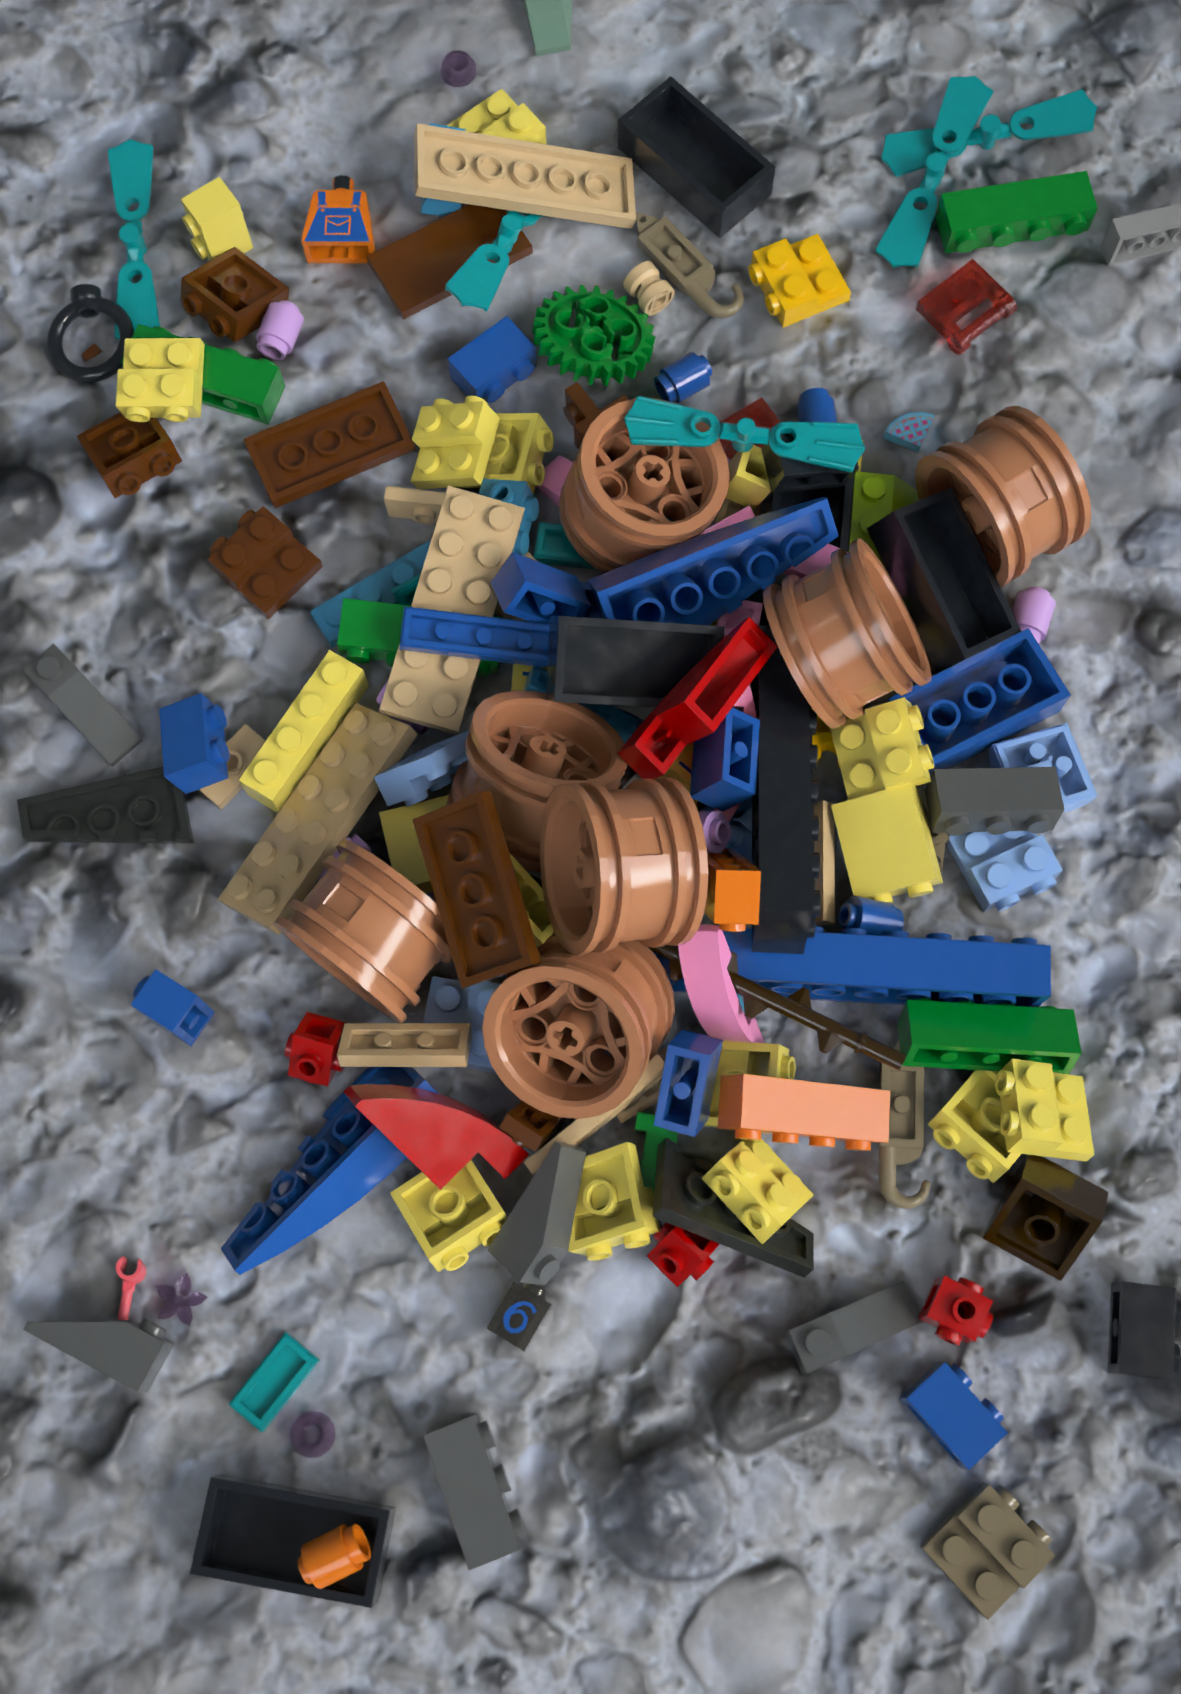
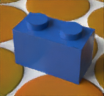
(493, 361)
(538, 590)
(194, 743)
(726, 762)
(171, 1007)
(688, 1082)
(954, 1414)

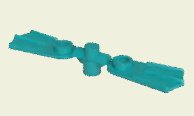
(958, 115)
(1052, 118)
(131, 181)
(480, 279)
(816, 443)

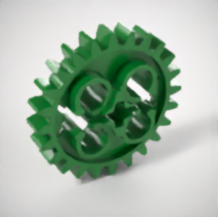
(589, 344)

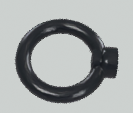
(87, 303)

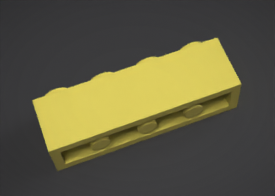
(304, 731)

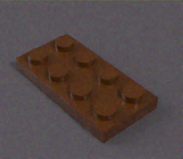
(329, 444)
(476, 889)

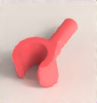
(128, 1285)

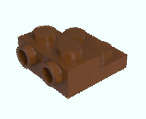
(231, 294)
(129, 452)
(263, 561)

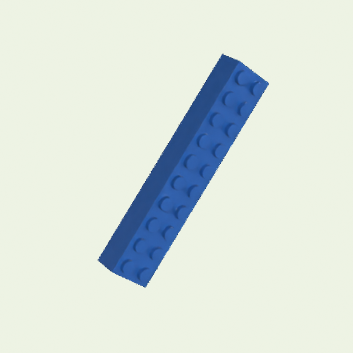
(898, 968)

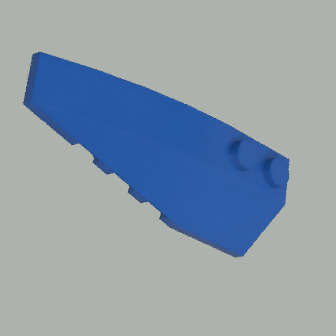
(715, 570)
(327, 1179)

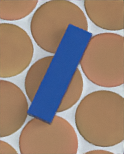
(474, 637)

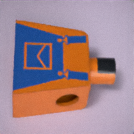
(338, 225)

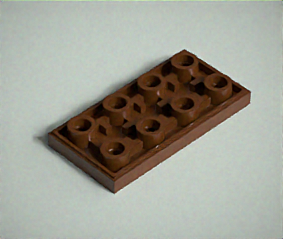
(423, 262)

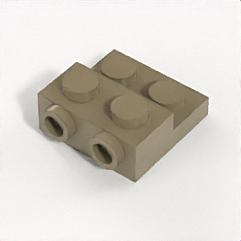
(989, 1548)

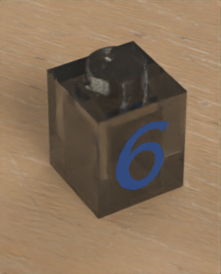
(521, 1314)

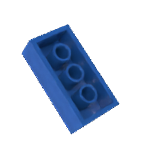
(987, 699)

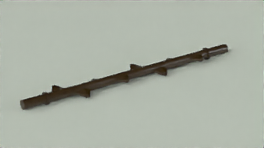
(795, 1006)

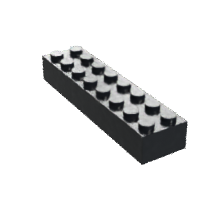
(784, 811)

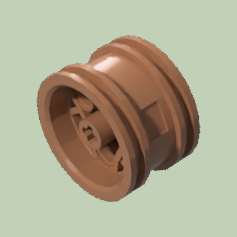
(1013, 488)
(643, 489)
(846, 634)
(523, 751)
(623, 865)
(369, 929)
(553, 1037)

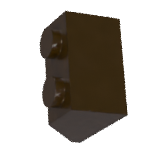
(1046, 1215)

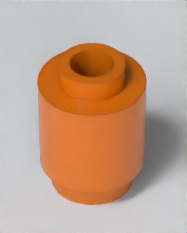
(334, 1555)

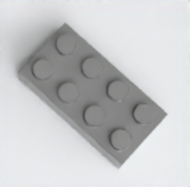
(1143, 234)

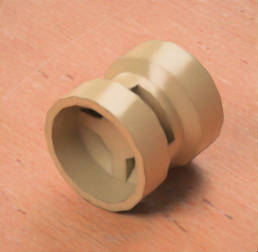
(646, 285)

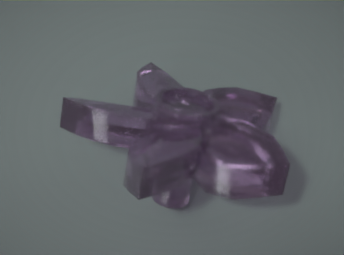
(179, 1299)

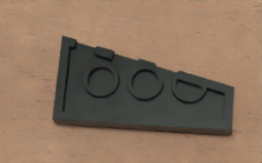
(113, 810)
(691, 1204)

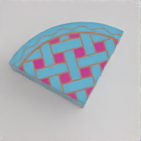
(909, 430)

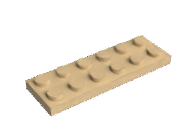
(523, 176)
(463, 558)
(317, 816)

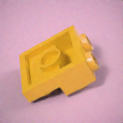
(797, 279)

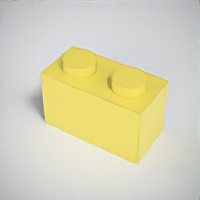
(215, 221)

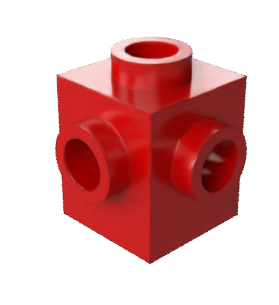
(315, 1049)
(681, 1253)
(942, 1312)

